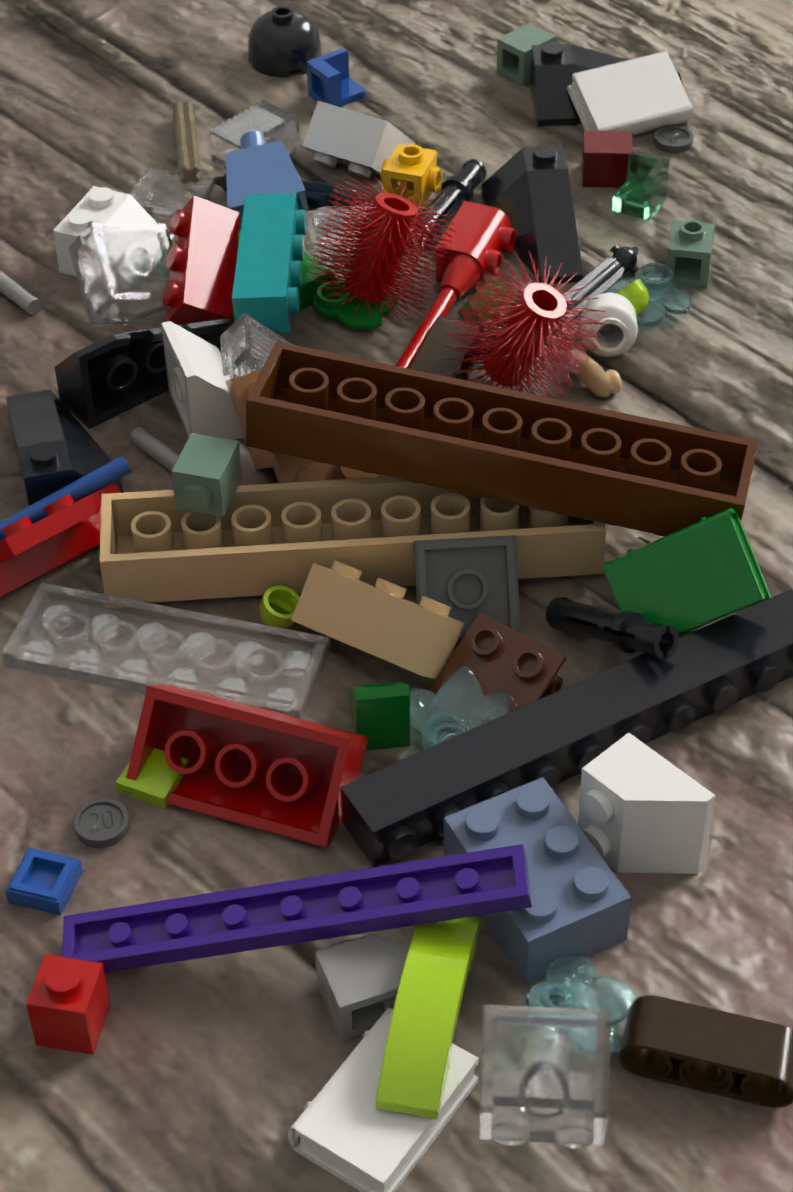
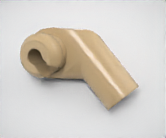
(595, 378)

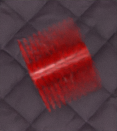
(380, 247)
(524, 332)

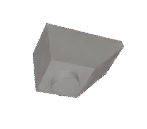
(359, 981)

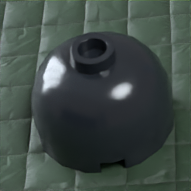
(283, 42)

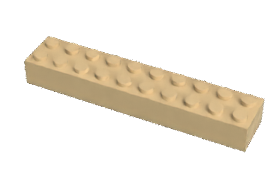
(284, 528)

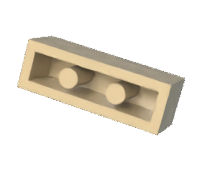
(378, 619)

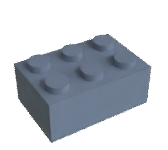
(573, 891)

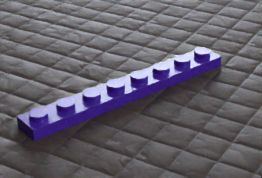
(301, 910)

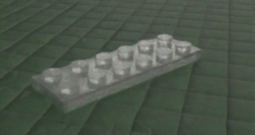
(149, 644)

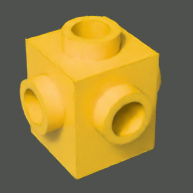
(414, 168)

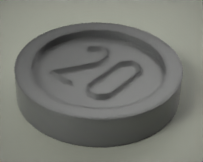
(673, 139)
(101, 822)

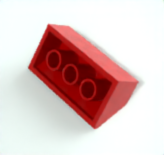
(249, 762)

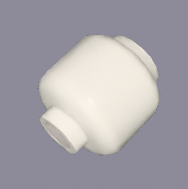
(621, 324)

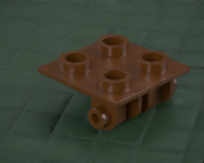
(505, 662)

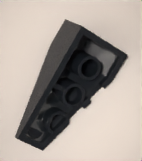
(552, 73)
(538, 201)
(122, 371)
(51, 444)

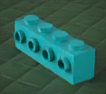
(270, 260)

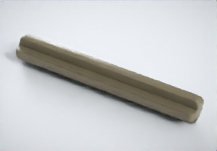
(186, 142)

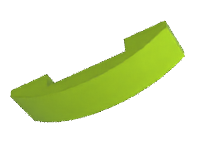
(426, 1017)

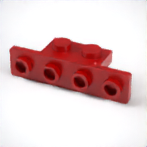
(58, 538)

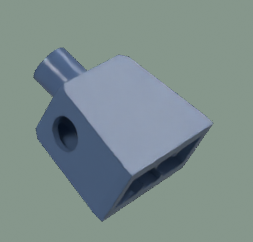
(261, 170)

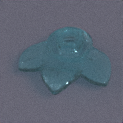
(662, 291)
(454, 708)
(573, 984)

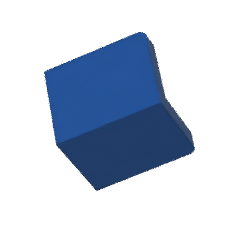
(330, 80)

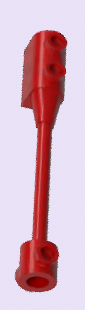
(480, 237)

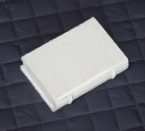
(631, 96)
(368, 1144)

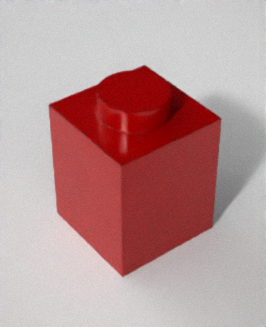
(68, 1004)

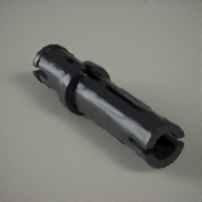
(454, 192)
(625, 630)

